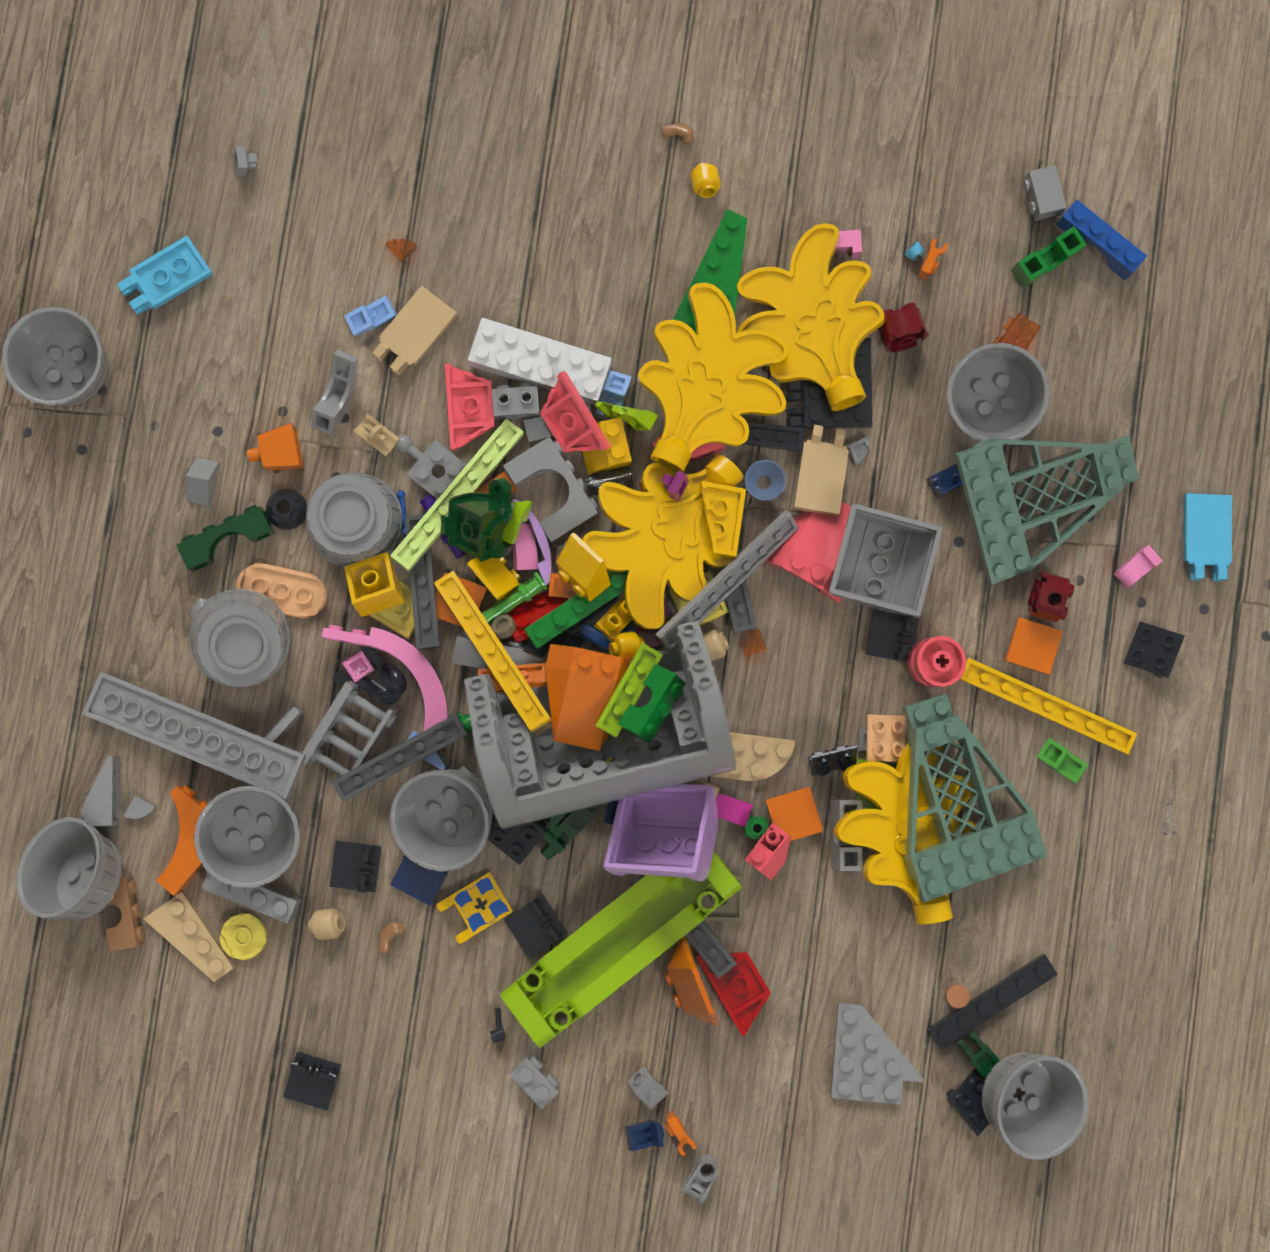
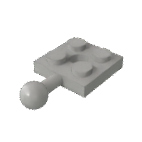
(434, 456)

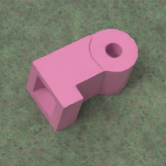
(850, 242)
(1137, 566)

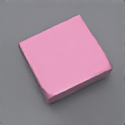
(357, 665)

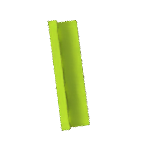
(628, 689)

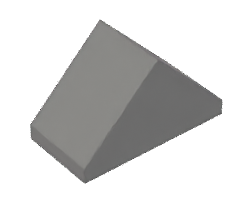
(201, 481)

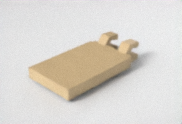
(414, 330)
(822, 474)

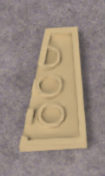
(187, 932)

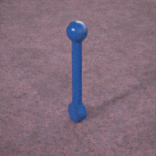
(401, 494)

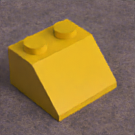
(613, 457)
(582, 568)
(496, 576)
(373, 584)

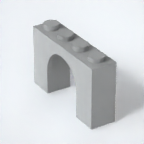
(546, 458)

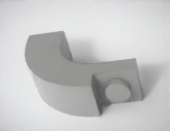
(338, 394)

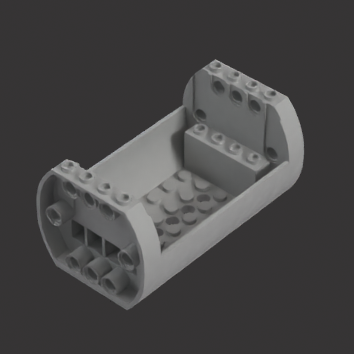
(525, 768)

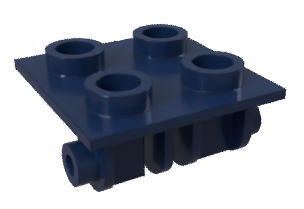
(418, 881)

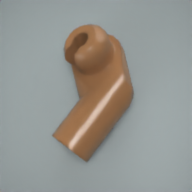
(679, 129)
(387, 934)

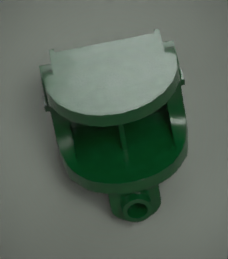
(478, 521)

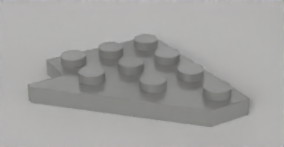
(866, 1060)

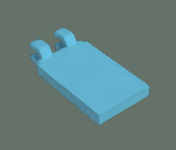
(165, 275)
(1207, 534)

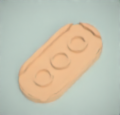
(293, 591)

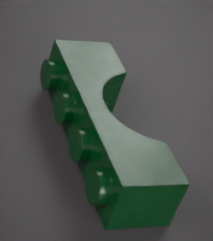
(200, 549)

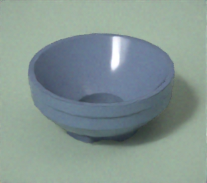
(767, 469)

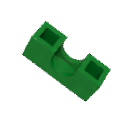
(1049, 258)
(646, 720)

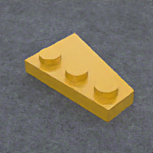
(723, 516)

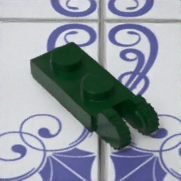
(983, 1058)

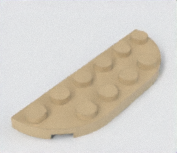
(758, 756)

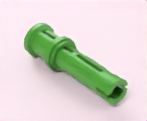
(523, 593)

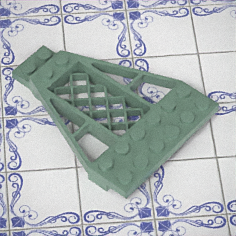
(995, 510)
(986, 849)

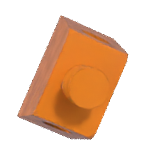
(278, 449)

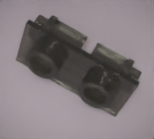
(618, 475)

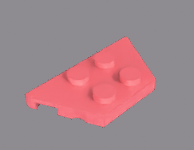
(468, 406)
(571, 419)

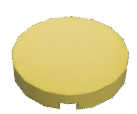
(243, 936)

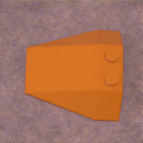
(578, 692)
(688, 984)

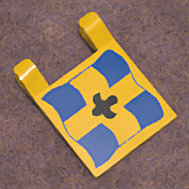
(479, 905)

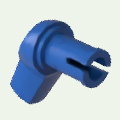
(597, 637)

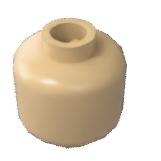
(716, 644)
(326, 924)

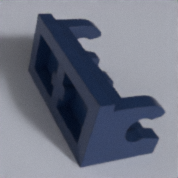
(945, 481)

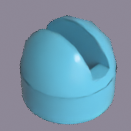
(912, 252)

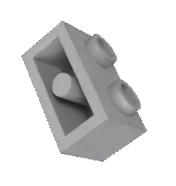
(1044, 193)
(516, 402)
(535, 1080)

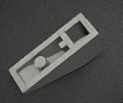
(103, 800)

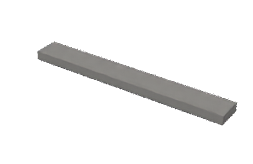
(730, 577)

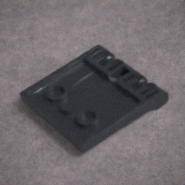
(817, 407)

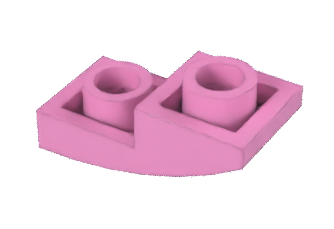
(525, 549)

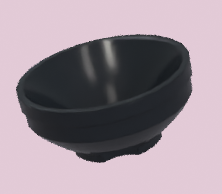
(297, 511)

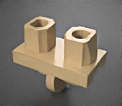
(376, 435)

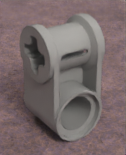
(699, 1182)

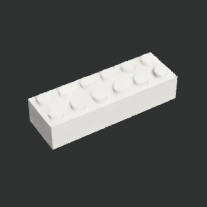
(537, 359)

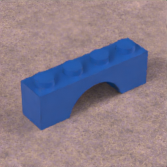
(1119, 252)

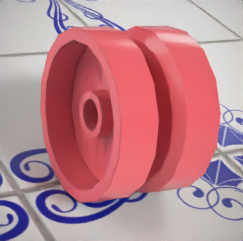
(949, 657)

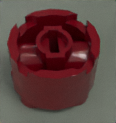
(902, 328)
(1040, 592)

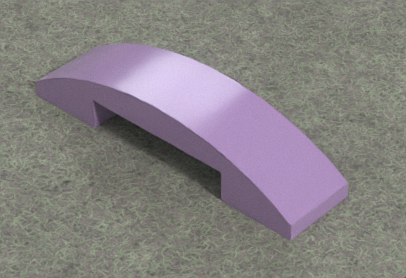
(545, 567)

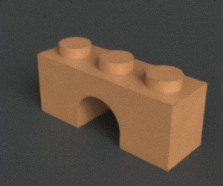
(129, 931)

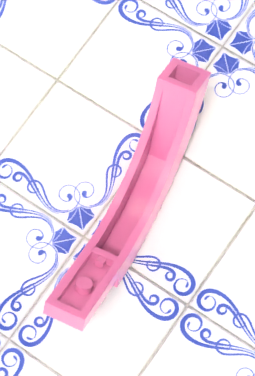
(407, 654)

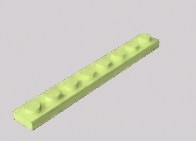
(468, 481)

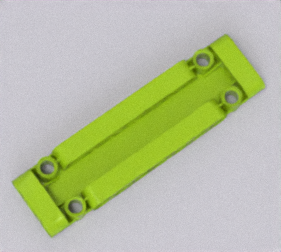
(614, 948)

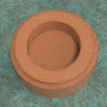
(957, 995)

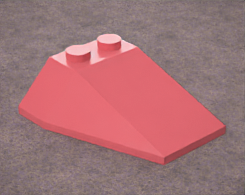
(813, 549)

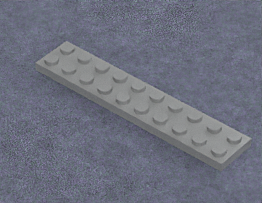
(194, 735)

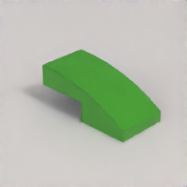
(1062, 761)

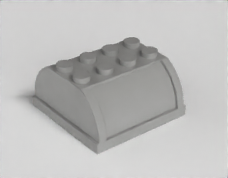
(885, 561)

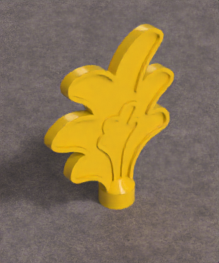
(816, 315)
(706, 378)
(662, 538)
(886, 828)

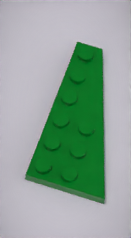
(719, 265)

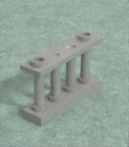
(337, 714)

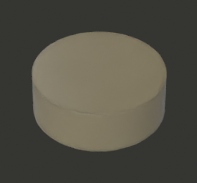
(503, 626)

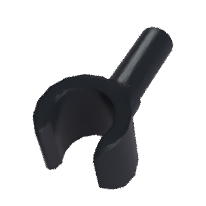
(499, 1033)

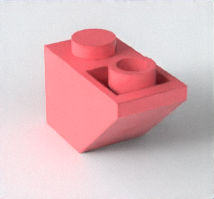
(770, 851)

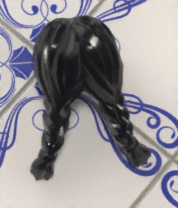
(387, 687)

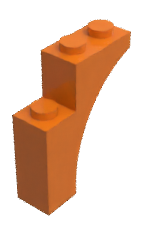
(185, 861)

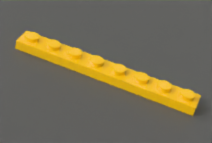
(492, 652)
(1048, 706)

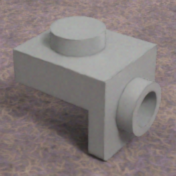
(647, 1087)

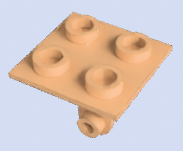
(885, 737)

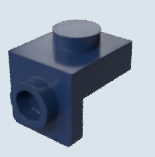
(644, 1135)

